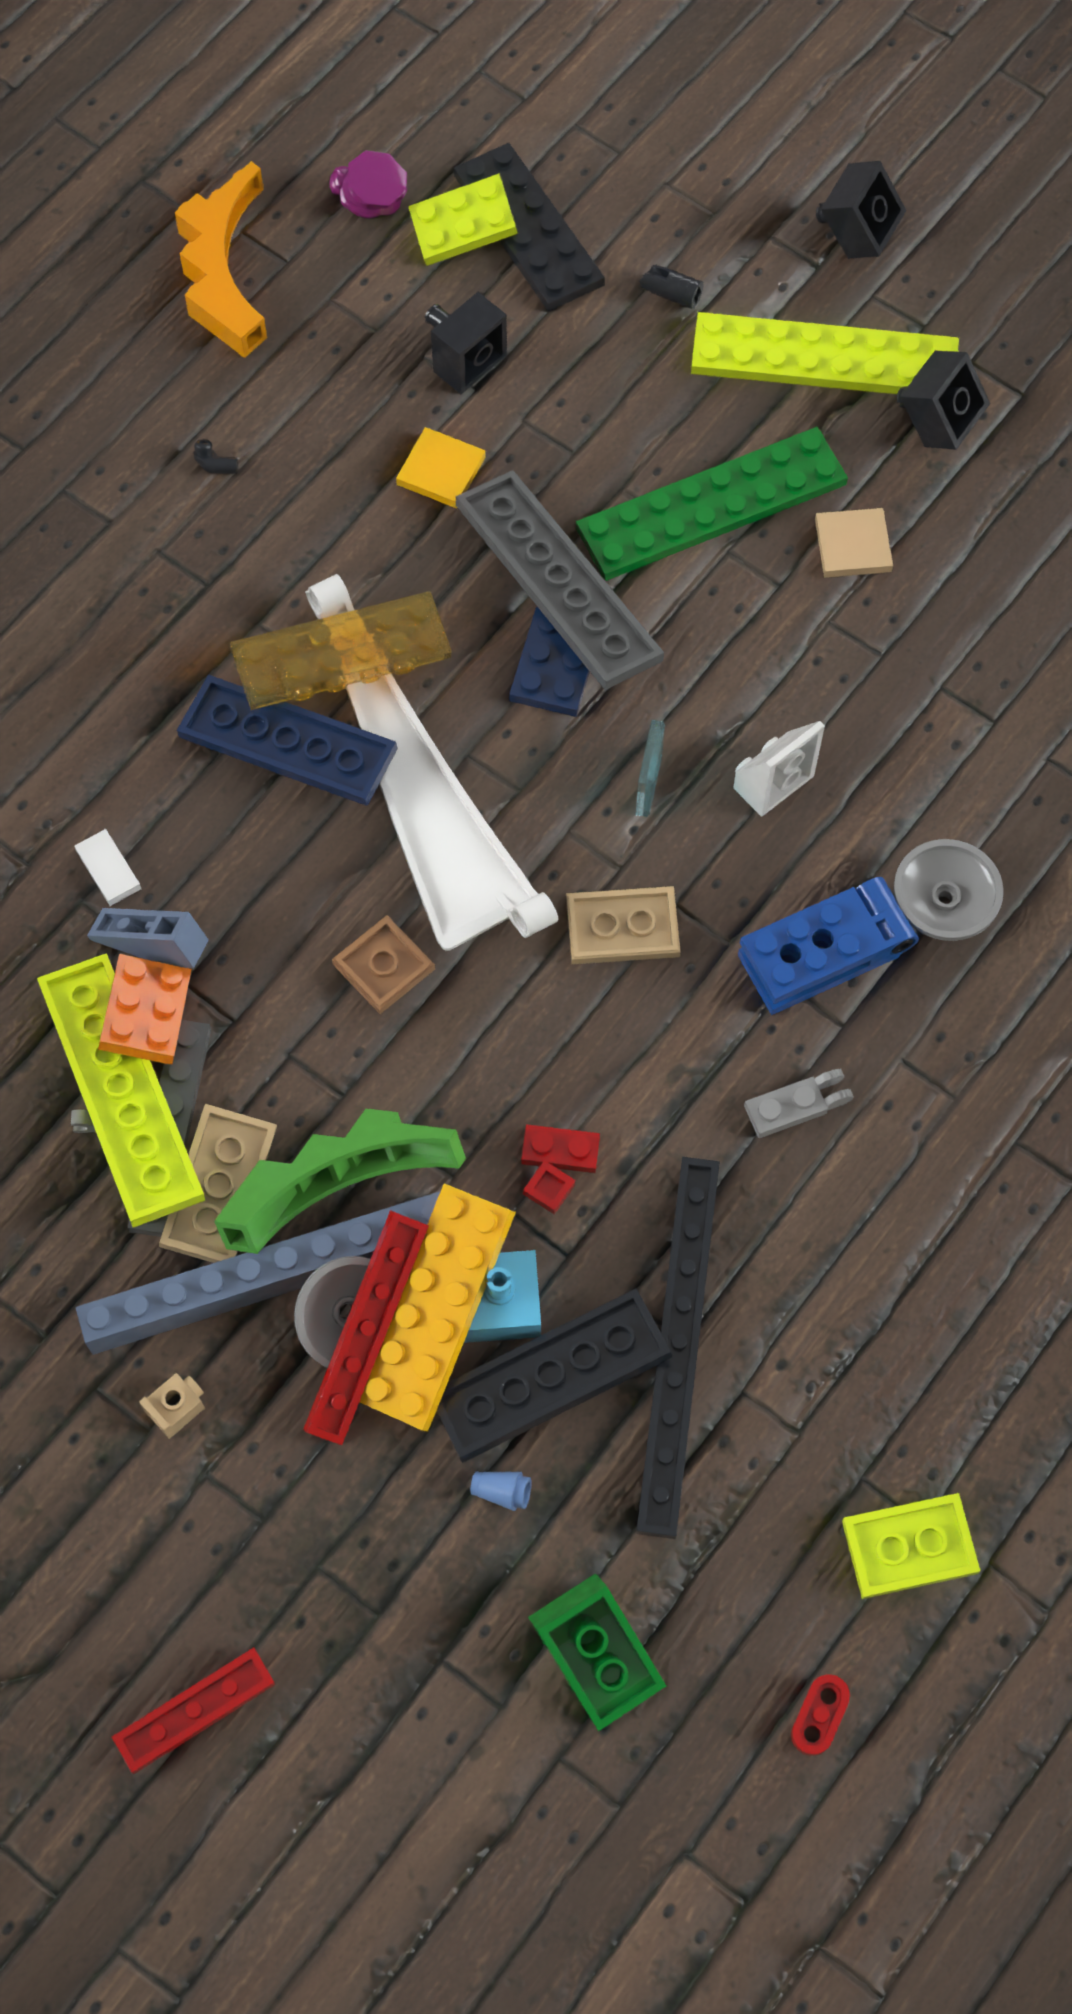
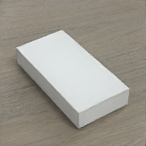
(107, 867)

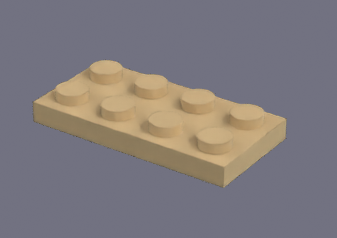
(222, 1158)

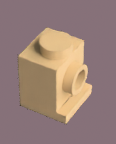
(174, 1418)

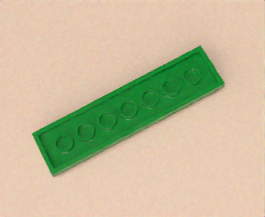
(711, 503)

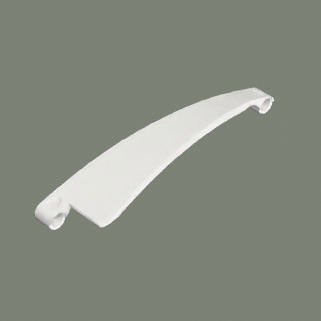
(451, 851)

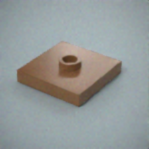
(383, 964)

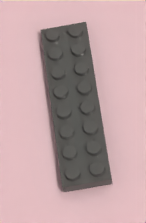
(559, 580)

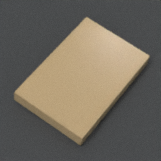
(623, 925)

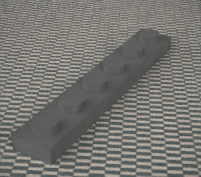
(180, 1087)

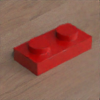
(560, 1148)

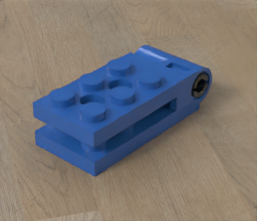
(856, 929)

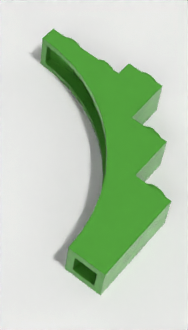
(326, 1164)

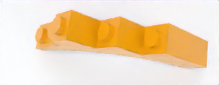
(204, 260)

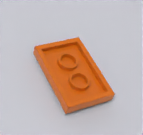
(145, 1009)

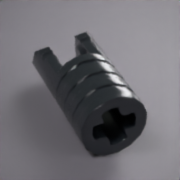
(673, 286)

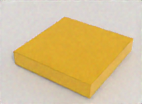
(440, 467)

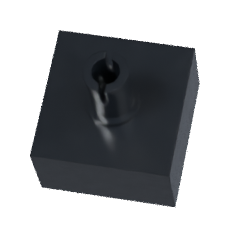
(862, 209)
(467, 341)
(944, 399)

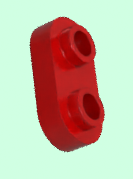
(820, 1716)

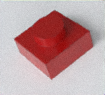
(549, 1187)

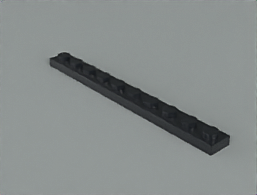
(681, 1331)

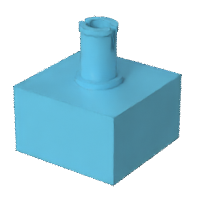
(509, 1301)

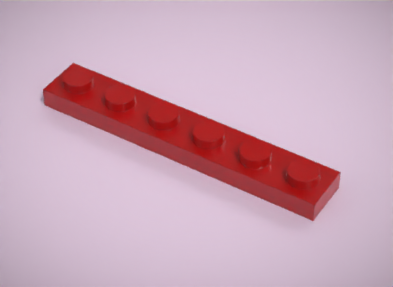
(365, 1328)

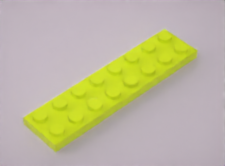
(811, 353)
(121, 1098)

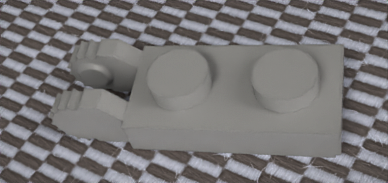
(795, 1103)

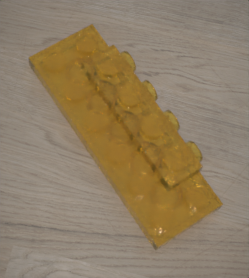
(340, 650)

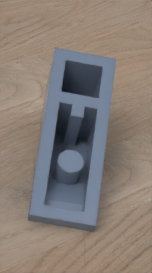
(151, 935)

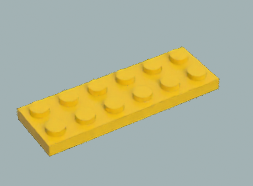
(437, 1307)

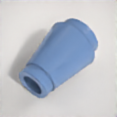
(502, 1488)

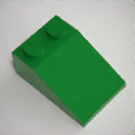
(597, 1651)

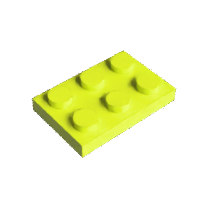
(463, 219)
(910, 1546)

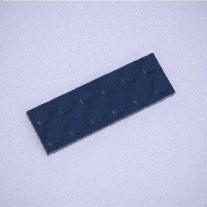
(288, 741)

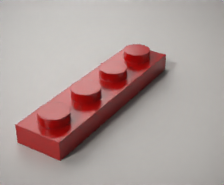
(193, 1710)

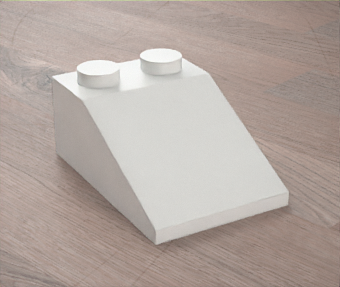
(779, 767)

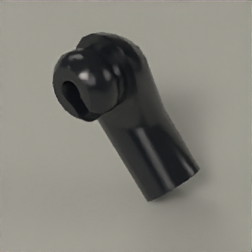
(211, 461)

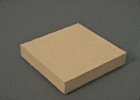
(853, 542)

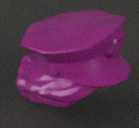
(370, 184)

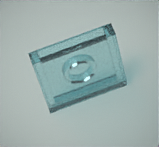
(650, 768)

